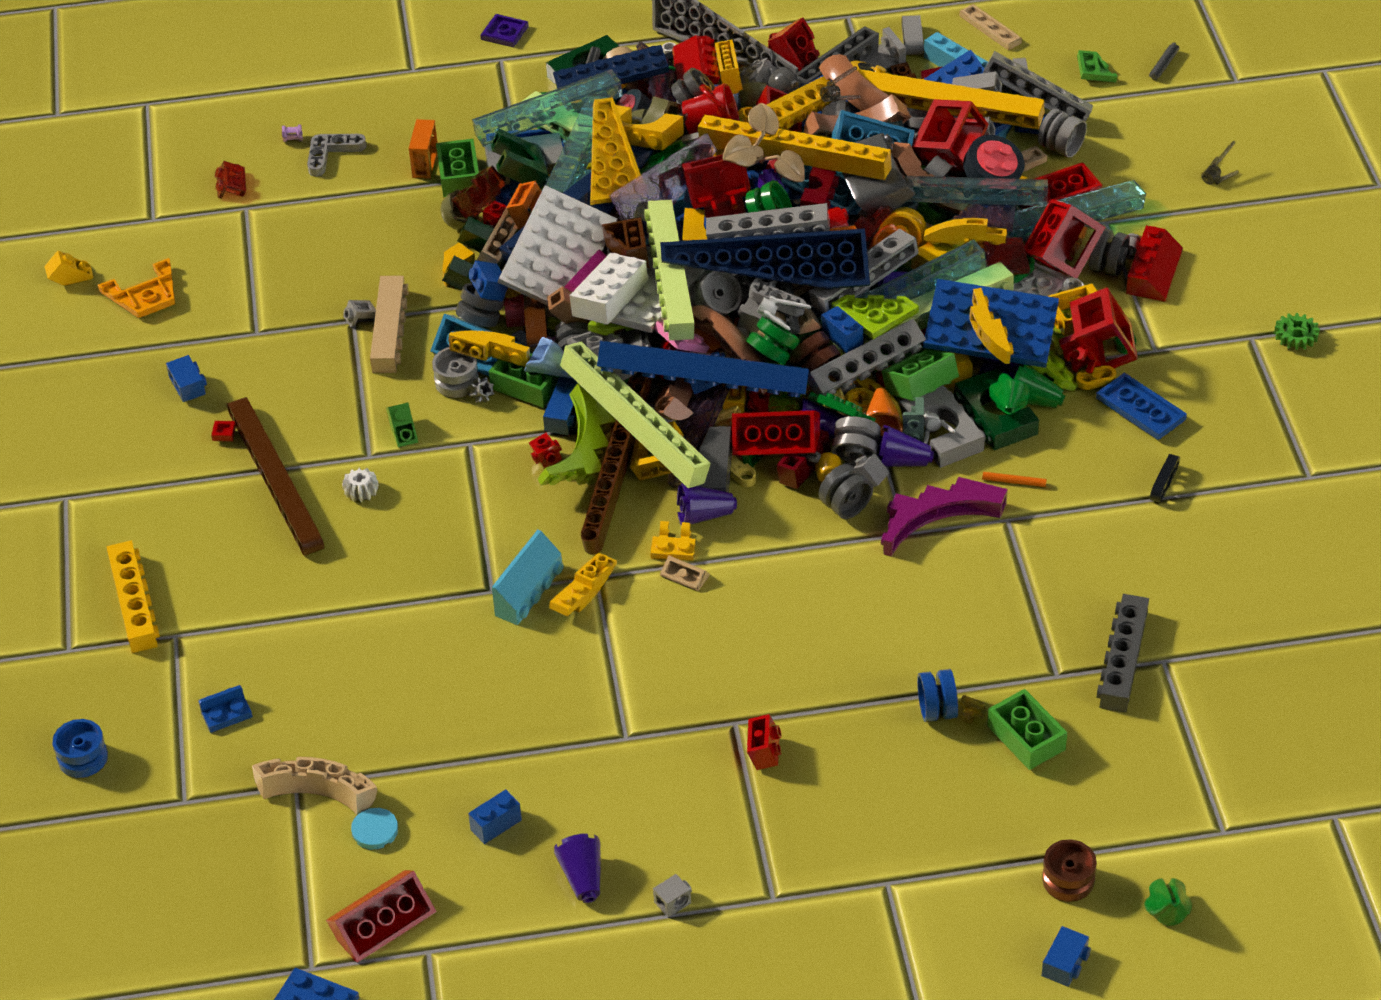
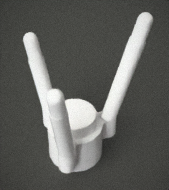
(768, 308)
(932, 423)

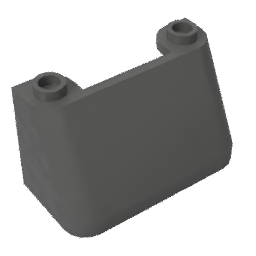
(872, 192)

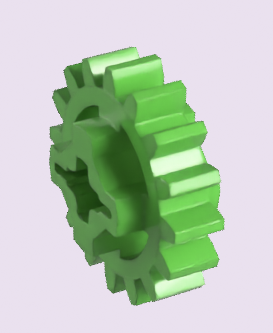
(1296, 331)

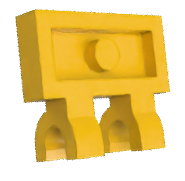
(679, 548)

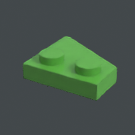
(1093, 67)

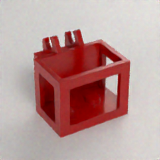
(947, 135)
(717, 186)
(1057, 234)
(1094, 321)

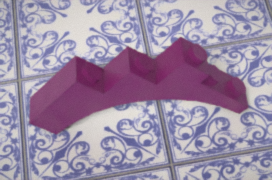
(963, 498)

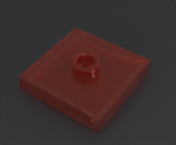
(1010, 254)

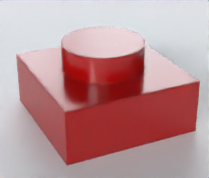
(223, 430)

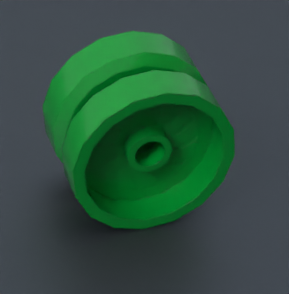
(768, 197)
(772, 342)

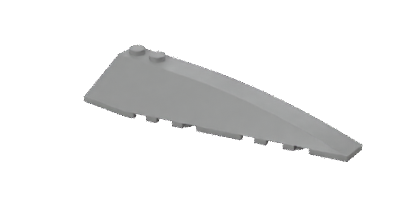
(690, 18)

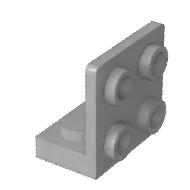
(890, 52)

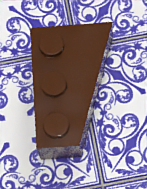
(626, 238)

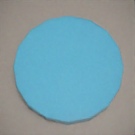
(374, 828)

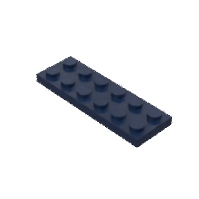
(627, 67)

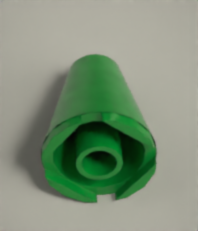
(1042, 390)

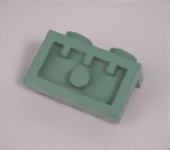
(914, 421)

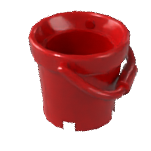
(714, 102)

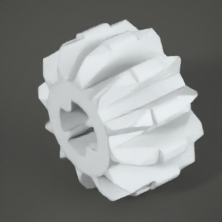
(360, 484)

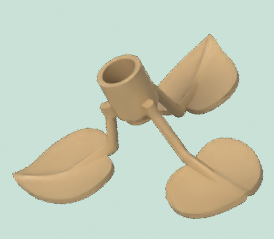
(741, 152)

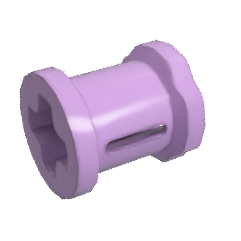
(286, 130)

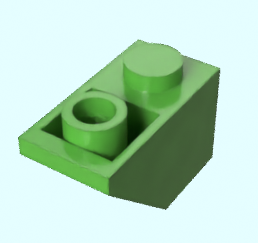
(402, 424)

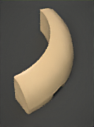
(315, 777)

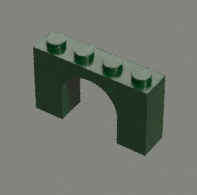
(579, 55)
(519, 159)
(474, 235)
(998, 429)

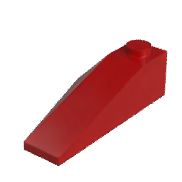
(795, 44)

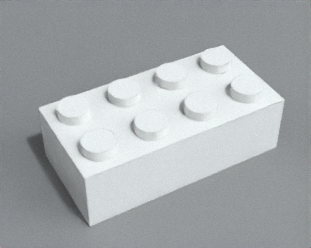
(608, 288)

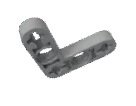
(350, 143)
(768, 290)

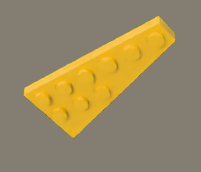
(612, 155)

